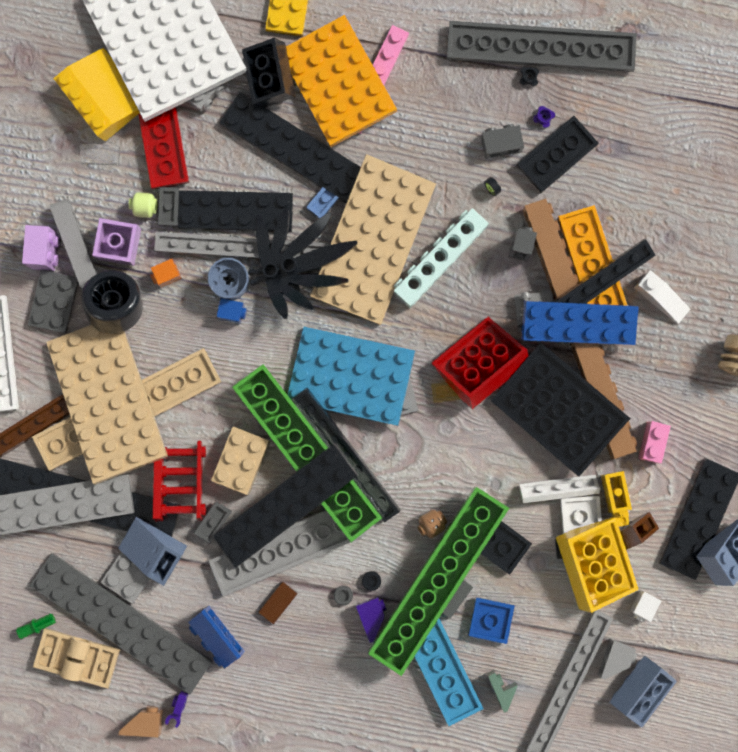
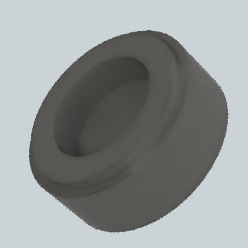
(343, 595)

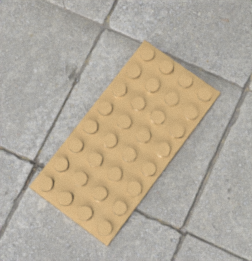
(384, 220)
(106, 402)

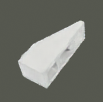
(662, 296)

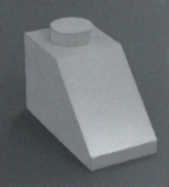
(616, 659)

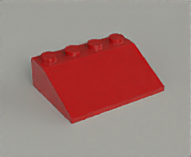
(480, 362)

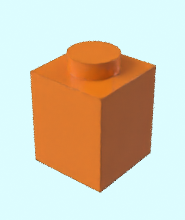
(165, 273)

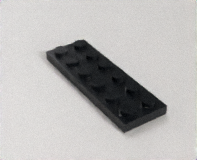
(232, 209)
(699, 518)

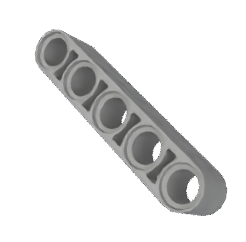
(74, 241)

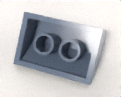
(643, 691)

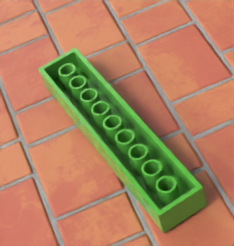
(301, 445)
(438, 581)

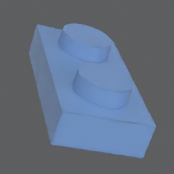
(322, 203)

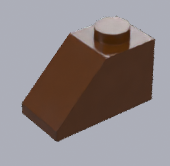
(638, 530)

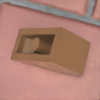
(145, 724)

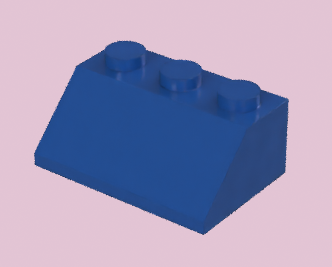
(216, 637)

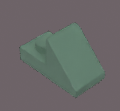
(503, 694)

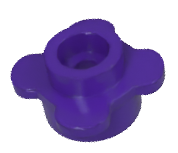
(542, 110)

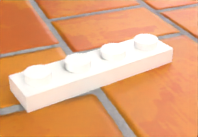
(559, 488)

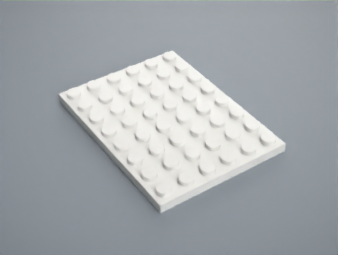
(166, 49)

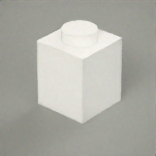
(645, 606)

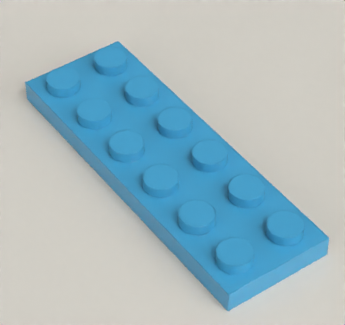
(447, 676)

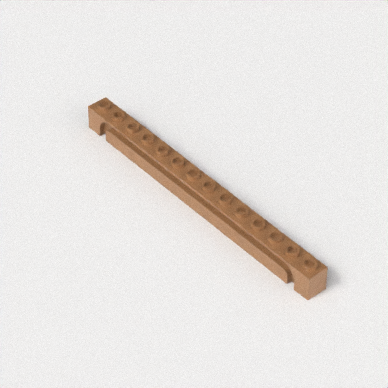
(560, 280)

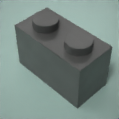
(502, 141)
(522, 243)

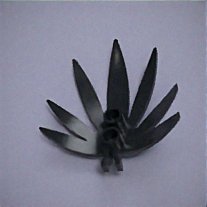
(283, 268)

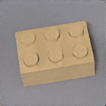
(240, 461)

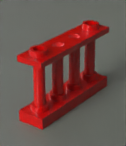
(161, 490)

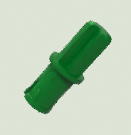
(35, 626)

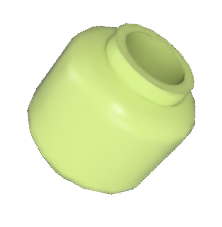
(143, 205)

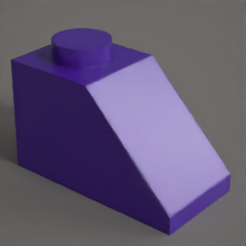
(372, 616)

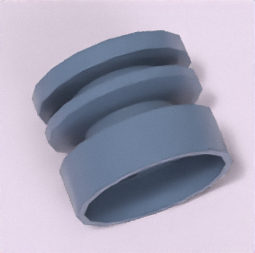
(222, 269)

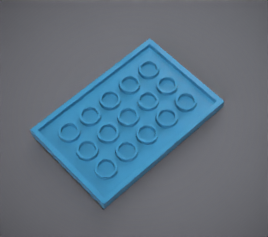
(352, 375)

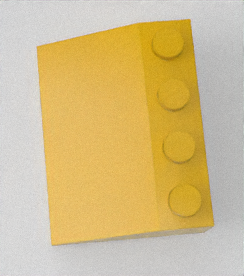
(98, 93)
(597, 564)

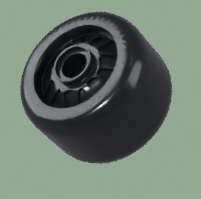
(112, 301)

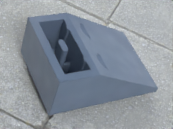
(152, 550)
(721, 556)

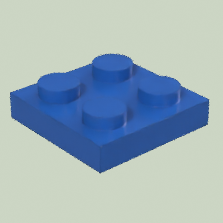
(491, 620)

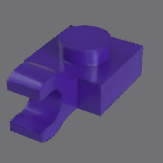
(179, 703)

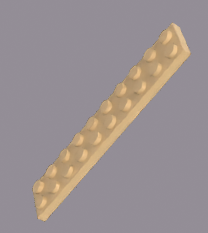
(164, 391)

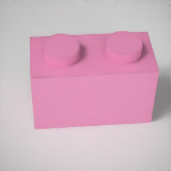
(654, 442)

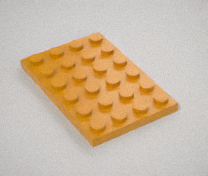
(338, 81)

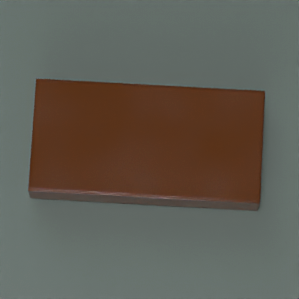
(278, 602)

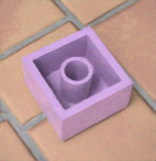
(116, 242)
(40, 248)

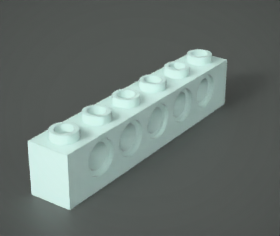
(470, 219)

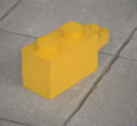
(617, 496)

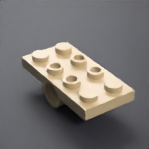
(76, 658)

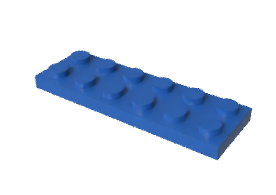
(579, 322)

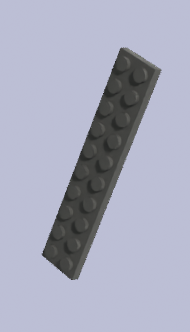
(541, 46)
(121, 623)

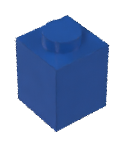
(231, 311)

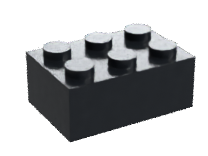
(268, 73)

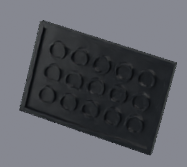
(560, 409)

